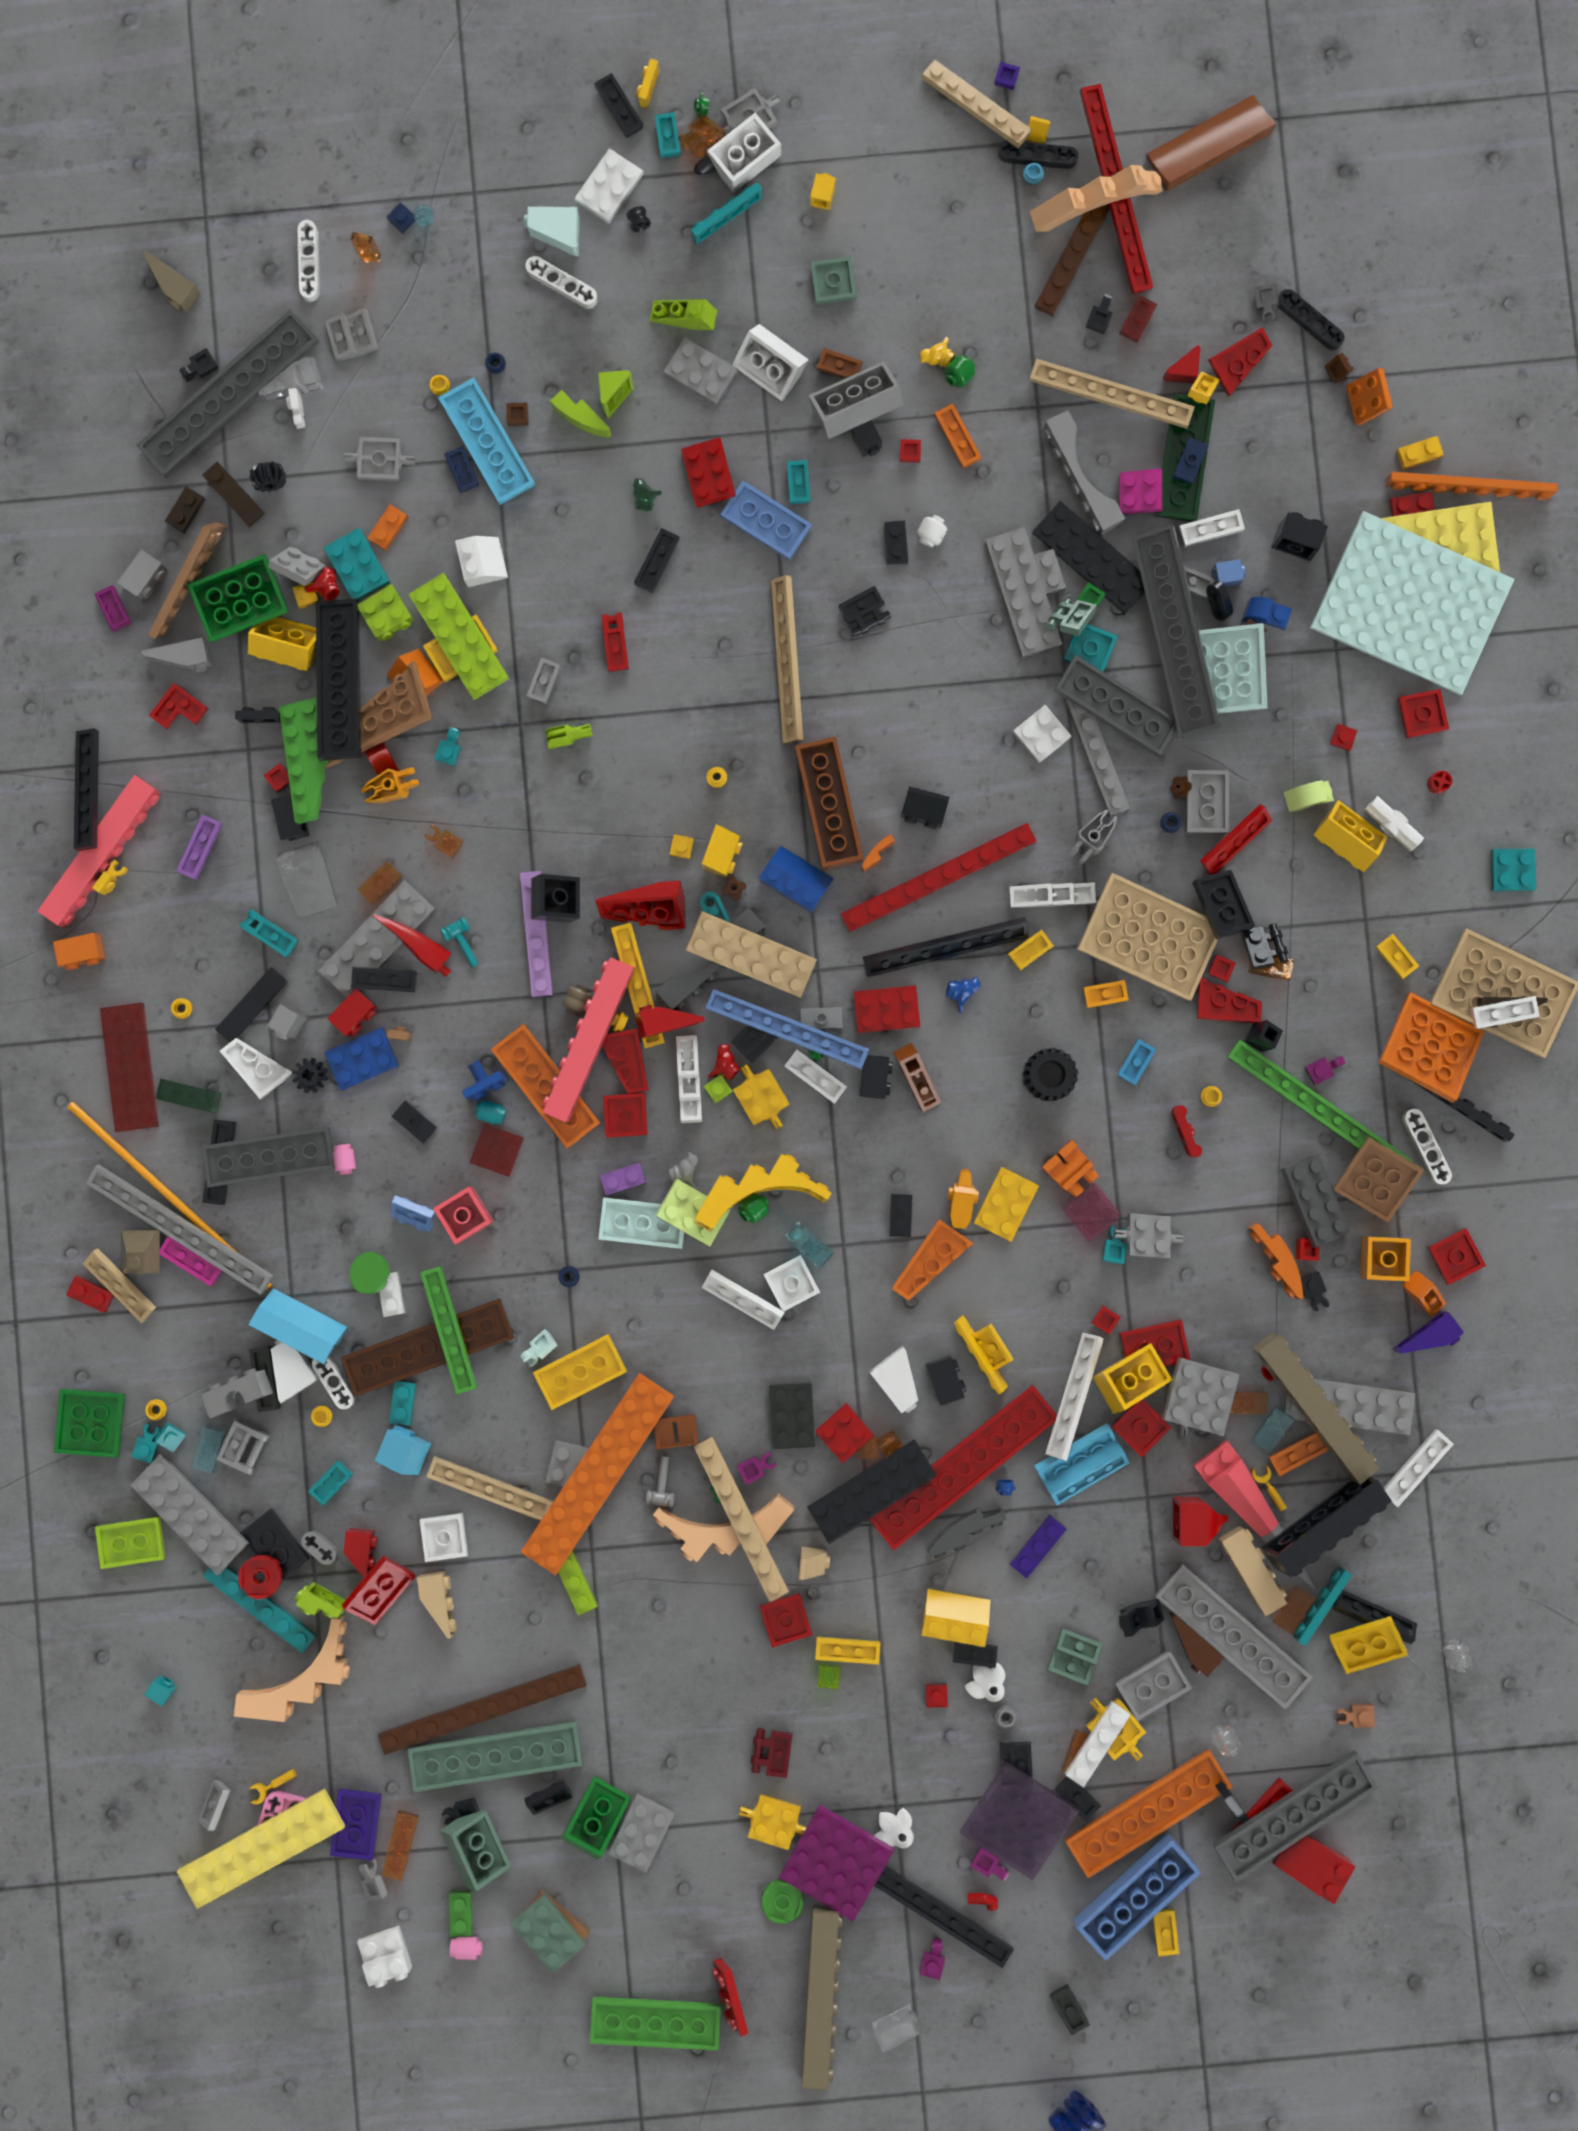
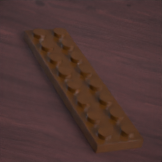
(422, 1348)

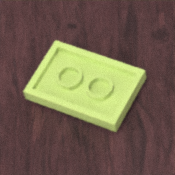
(681, 1208)

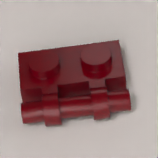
(778, 1755)

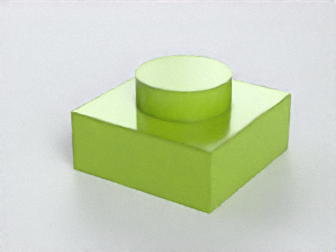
(718, 1089)

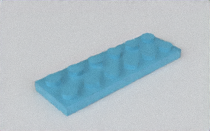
(486, 441)

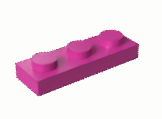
(190, 1261)

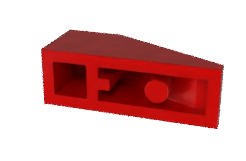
(662, 1020)

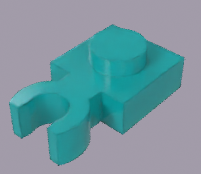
(1114, 1249)
(146, 1447)

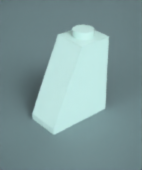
(555, 227)

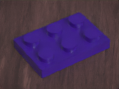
(361, 1817)

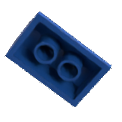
(795, 879)

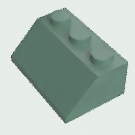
(475, 1849)

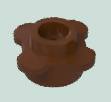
(735, 894)

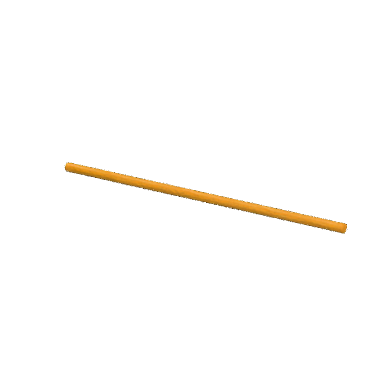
(145, 1173)

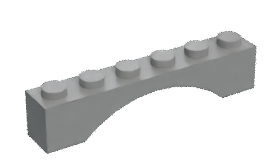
(1102, 510)

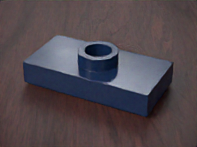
(1190, 461)
(461, 469)

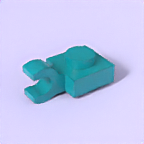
(448, 750)

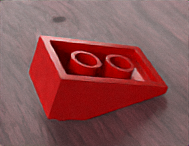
(1316, 1867)

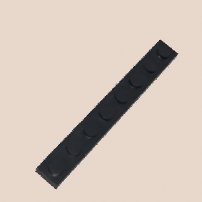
(945, 947)
(944, 1916)

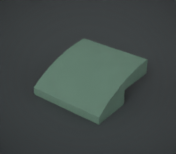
(1074, 1657)

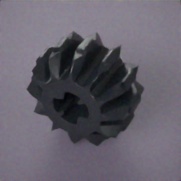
(267, 476)
(309, 1084)

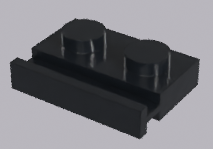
(753, 1042)
(1018, 1755)

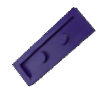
(1038, 1546)

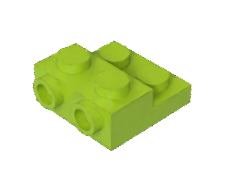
(385, 613)
(317, 1598)

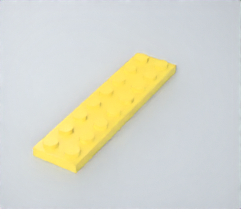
(260, 1848)

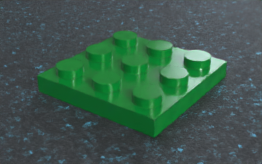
(89, 1423)

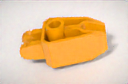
(390, 786)
(962, 1200)

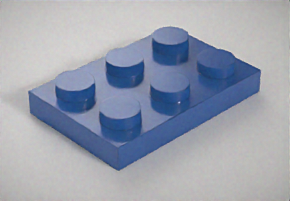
(361, 1059)

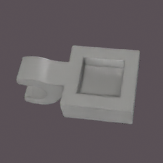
(372, 1883)

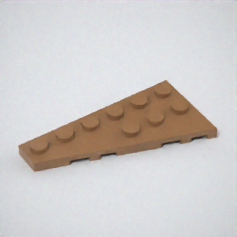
(191, 571)
(393, 710)

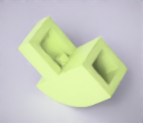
(1308, 795)

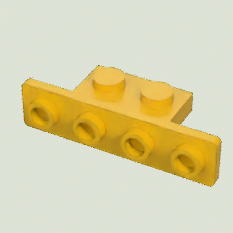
(987, 1349)

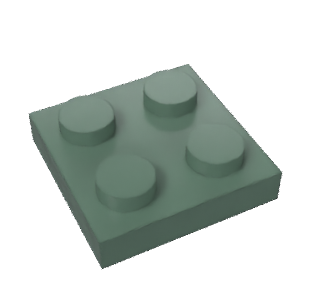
(833, 280)

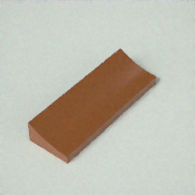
(1210, 142)

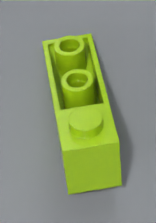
(687, 314)

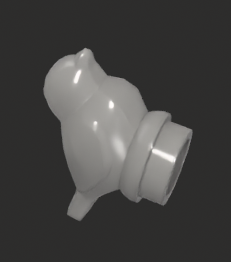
(685, 1170)

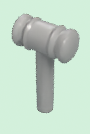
(661, 1498)

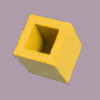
(823, 191)

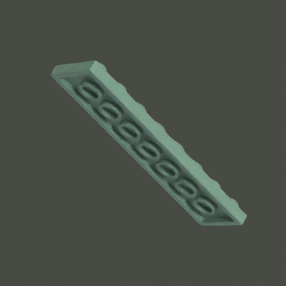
(495, 1756)

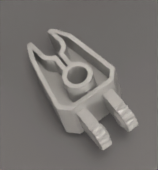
(1092, 839)

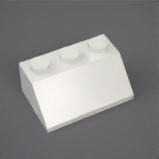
(744, 152)
(770, 362)

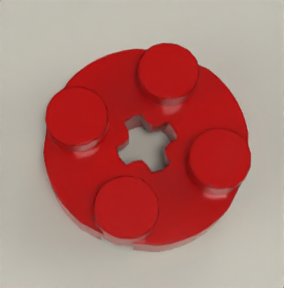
(269, 1585)

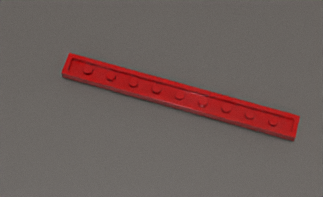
(1121, 210)
(938, 877)

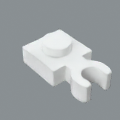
(294, 402)

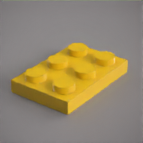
(440, 659)
(1006, 1204)
(1368, 1645)

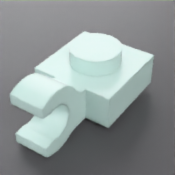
(541, 1346)

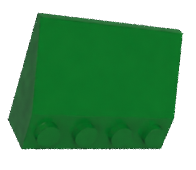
(238, 598)

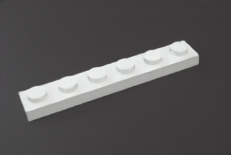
(1074, 1396)

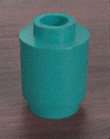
(490, 1112)

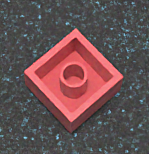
(463, 1215)

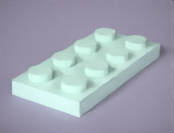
(637, 1224)

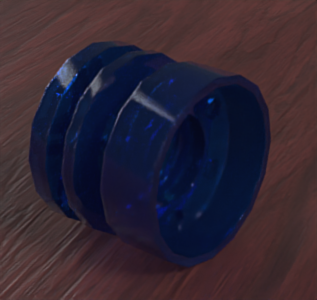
(1081, 2115)

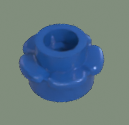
(1005, 1486)

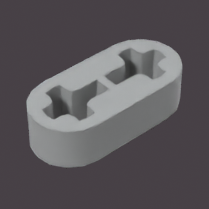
(316, 1551)

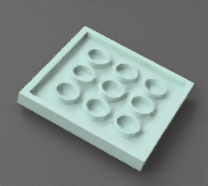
(1236, 666)

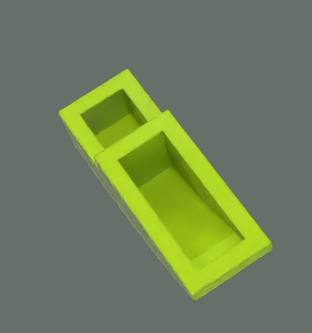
(579, 415)

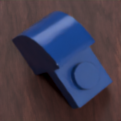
(1267, 612)

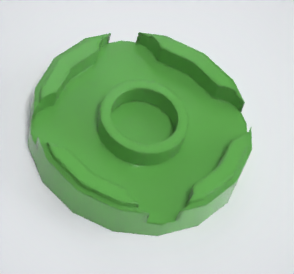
(369, 1273)
(781, 1902)

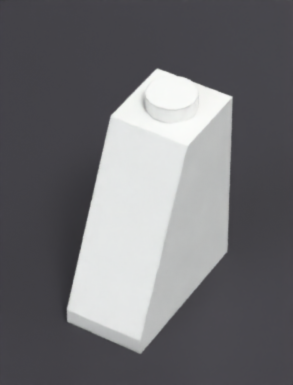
(291, 1371)
(897, 1380)

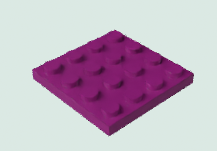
(836, 1862)

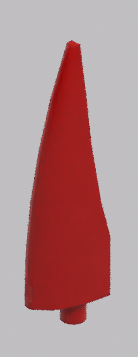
(424, 948)

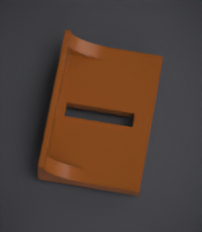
(686, 1432)

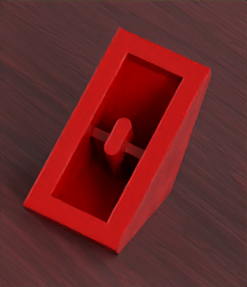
(1185, 369)
(381, 758)

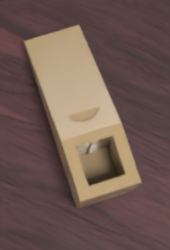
(435, 1597)

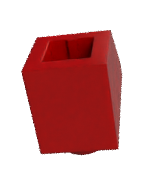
(359, 1549)

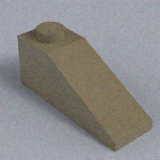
(177, 289)

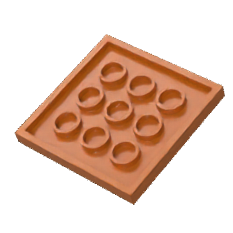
(1431, 1047)

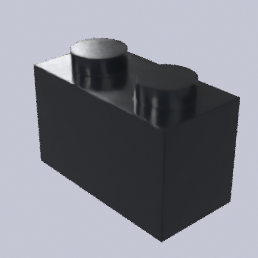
(875, 1076)
(945, 1380)

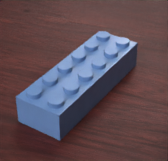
(1136, 1896)

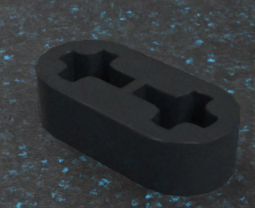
(1219, 600)

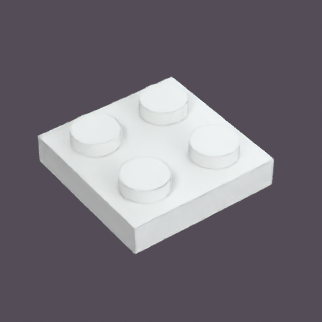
(1042, 734)
(791, 1283)
(443, 1537)

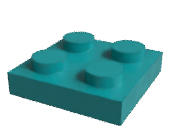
(1092, 646)
(1513, 870)

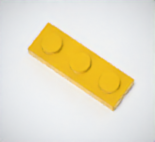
(847, 1650)

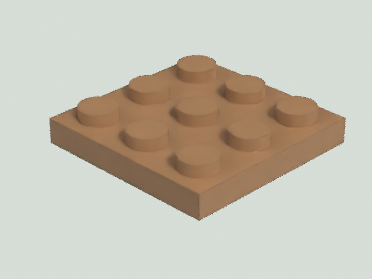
(1378, 1179)

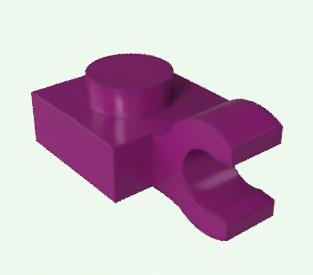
(1322, 1070)
(988, 1863)
(932, 1961)

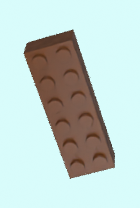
(829, 803)

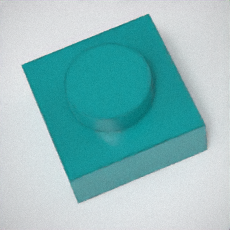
(170, 1437)

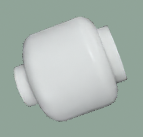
(931, 531)

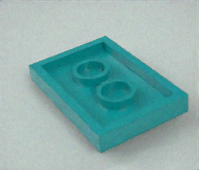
(356, 564)

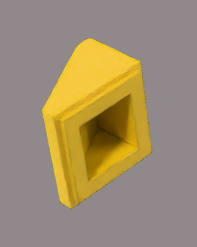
(1039, 130)

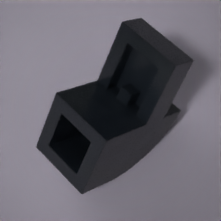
(1140, 1616)

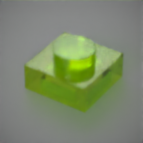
(828, 1676)

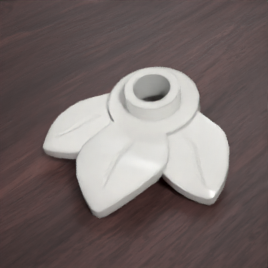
(984, 1680)
(893, 1826)

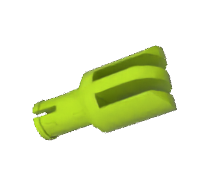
(566, 735)

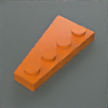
(932, 1257)

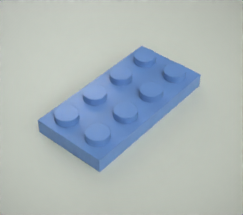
(766, 520)

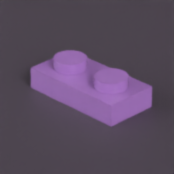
(622, 1179)

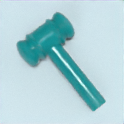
(456, 930)

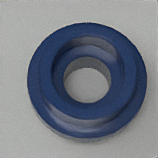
(492, 358)
(1170, 816)
(562, 1276)

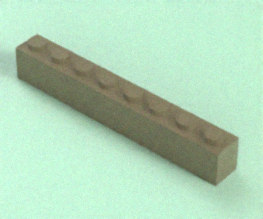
(1316, 1408)
(820, 1998)

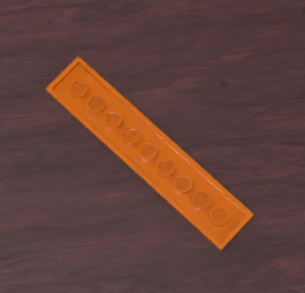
(597, 1473)

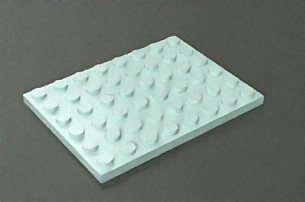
(1411, 603)

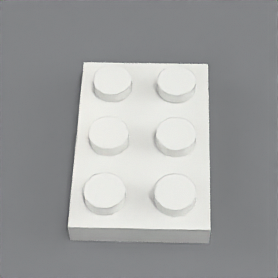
(609, 186)

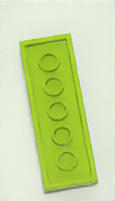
(458, 636)

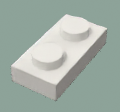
(392, 1296)

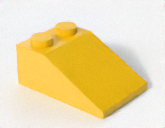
(1132, 1378)

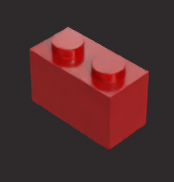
(352, 1013)

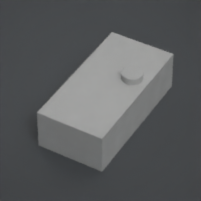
(856, 400)

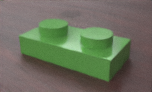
(460, 1913)

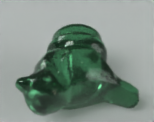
(644, 495)

